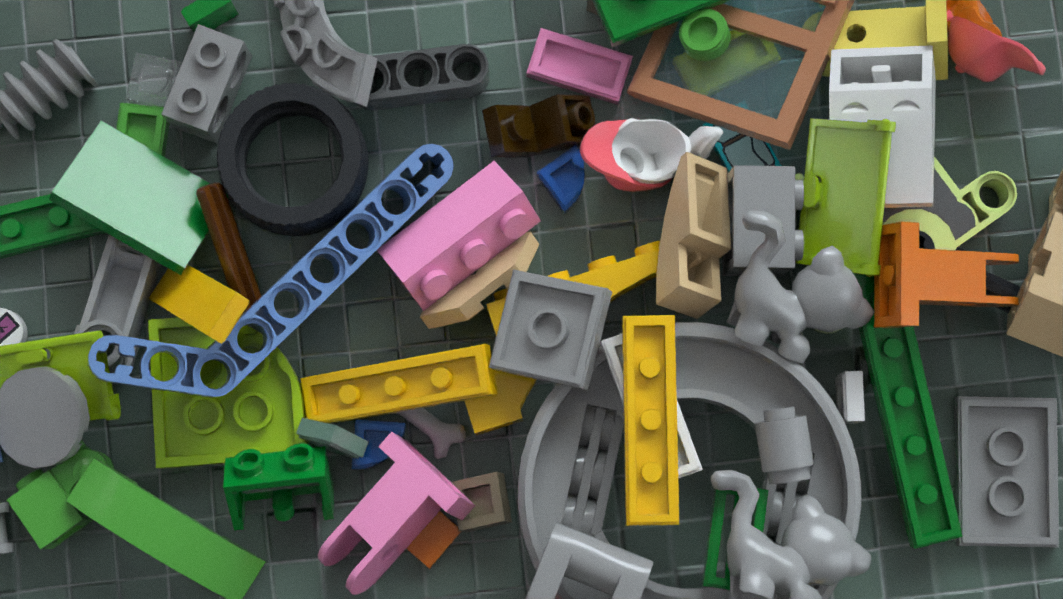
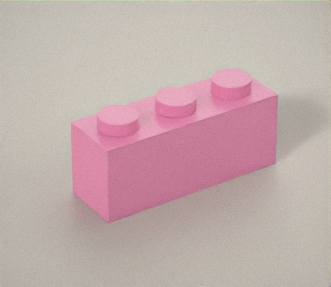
(459, 235)

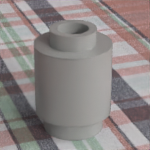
(784, 445)

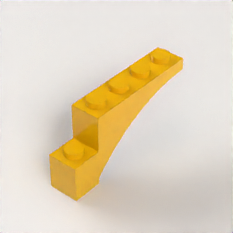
(512, 390)

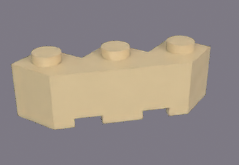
(1040, 308)

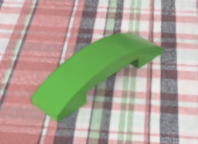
(164, 531)

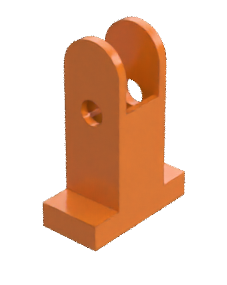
(929, 277)

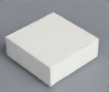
(850, 396)

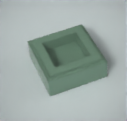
(332, 437)

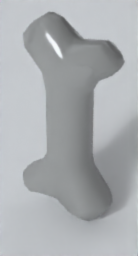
(440, 433)

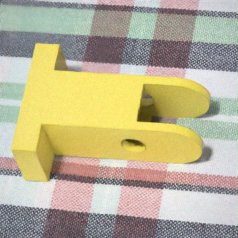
(899, 29)

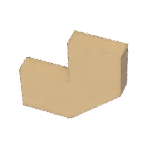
(464, 299)

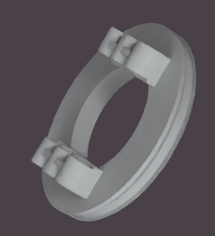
(578, 435)

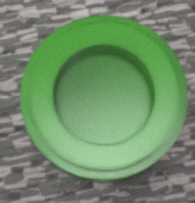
(704, 35)

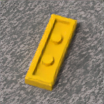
(200, 302)

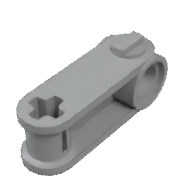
(120, 296)

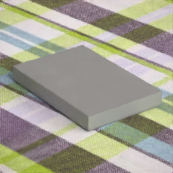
(1006, 471)

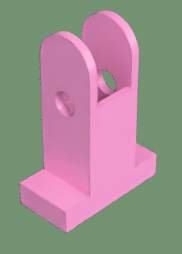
(393, 513)

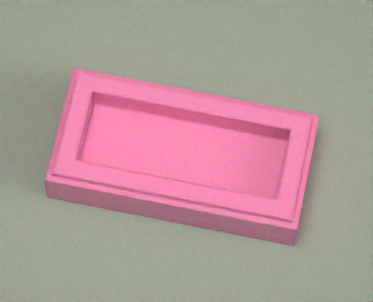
(579, 66)

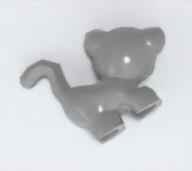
(821, 295)
(812, 551)

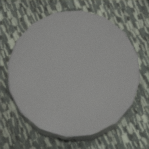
(42, 417)

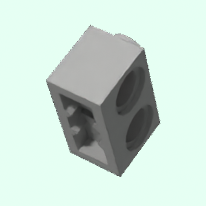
(207, 83)

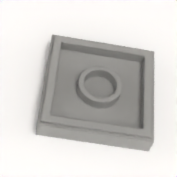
(550, 329)

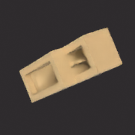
(694, 238)

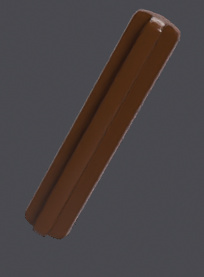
(228, 241)

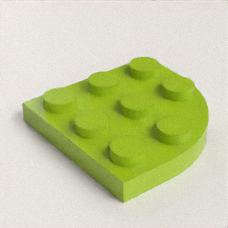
(204, 430)

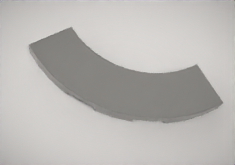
(323, 53)

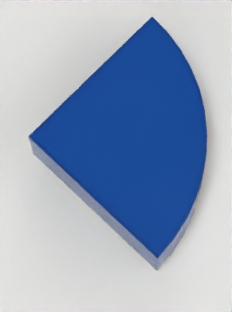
(564, 178)
(375, 433)

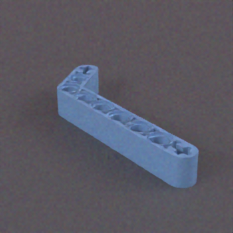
(297, 280)

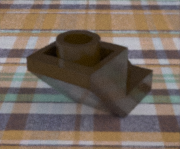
(538, 128)

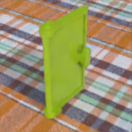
(852, 194)
(70, 358)

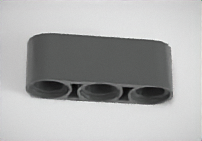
(443, 84)

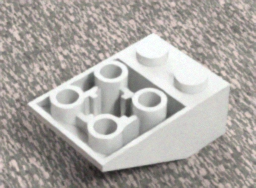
(895, 87)

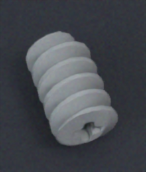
(42, 86)

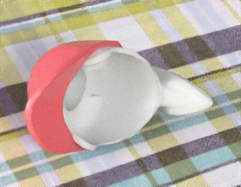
(642, 152)

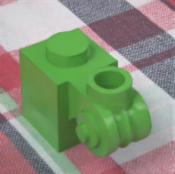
(43, 497)

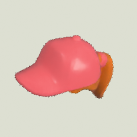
(978, 44)

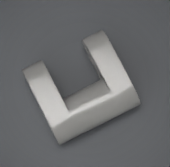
(590, 563)

